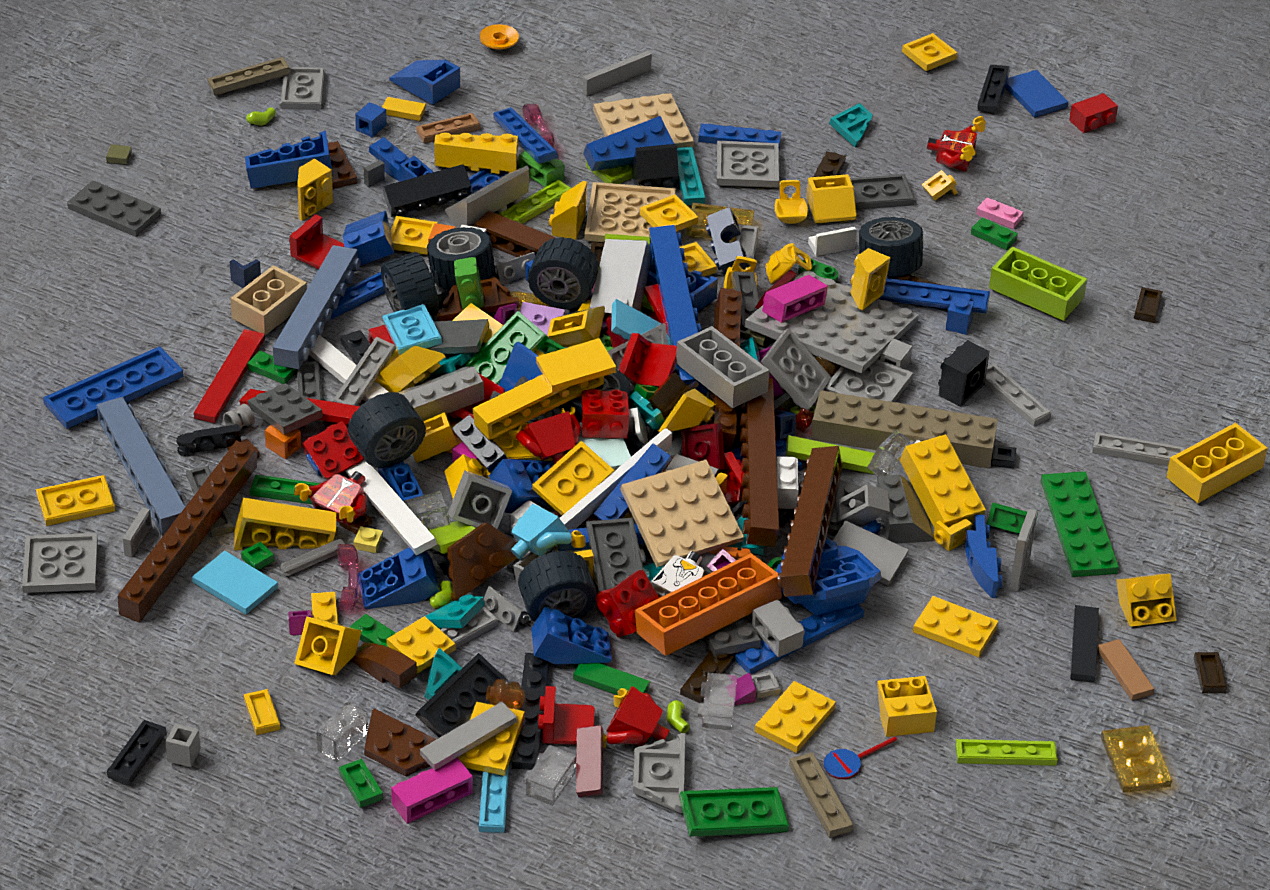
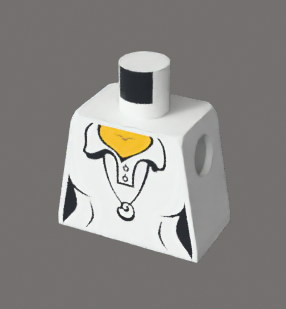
(678, 573)

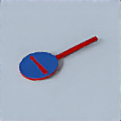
(845, 763)

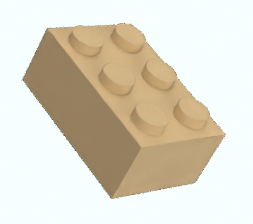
(268, 300)

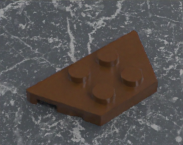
(494, 297)
(478, 558)
(395, 744)

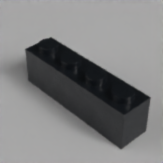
(427, 190)

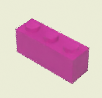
(794, 298)
(431, 790)

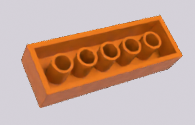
(707, 604)

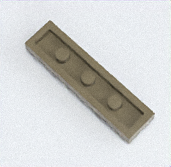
(247, 76)
(821, 795)

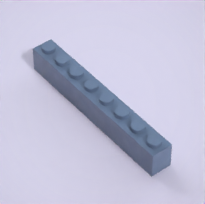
(316, 307)
(141, 462)

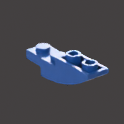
(396, 162)
(401, 480)
(982, 558)

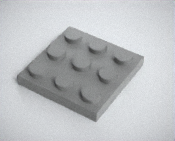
(747, 164)
(796, 369)
(878, 381)
(60, 562)

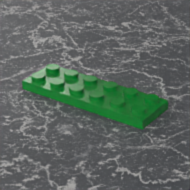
(1079, 524)

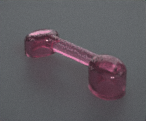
(532, 114)
(349, 559)

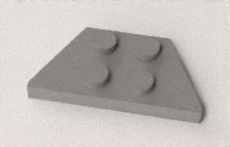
(660, 772)

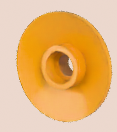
(499, 36)

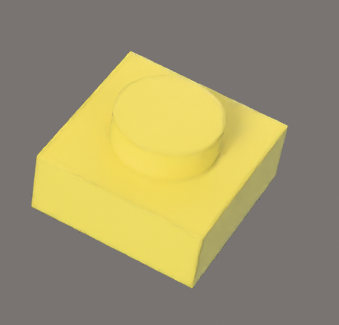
(368, 539)

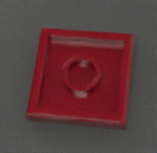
(704, 443)

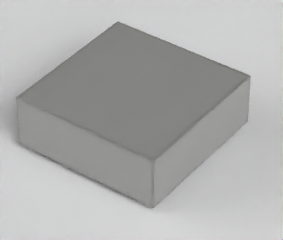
(766, 685)

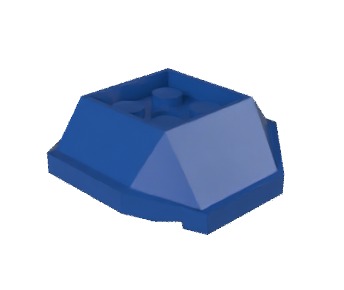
(841, 582)

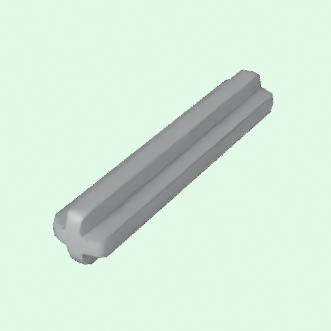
(310, 558)

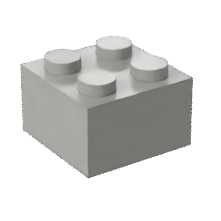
(479, 500)

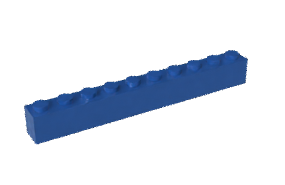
(674, 290)

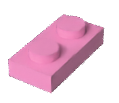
(1000, 213)

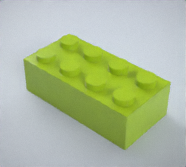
(1038, 283)

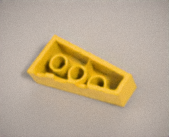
(477, 151)
(283, 525)

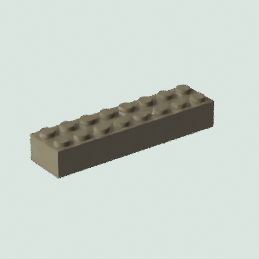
(870, 422)

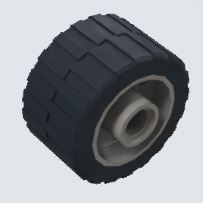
(456, 245)

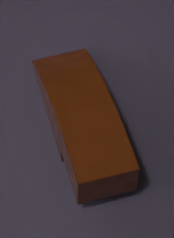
(385, 664)

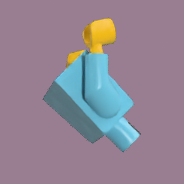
(540, 531)

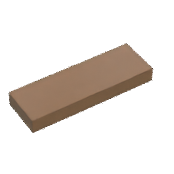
(454, 126)
(1125, 669)

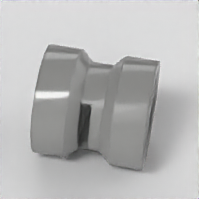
(242, 416)

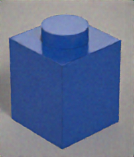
(370, 119)
(959, 315)

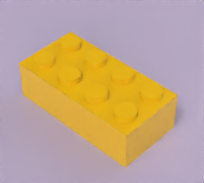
(1216, 462)
(941, 481)

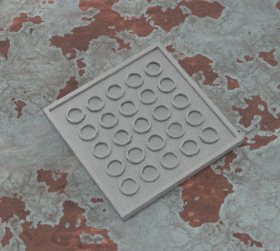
(839, 328)

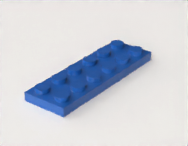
(124, 380)

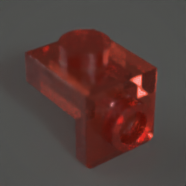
(803, 418)

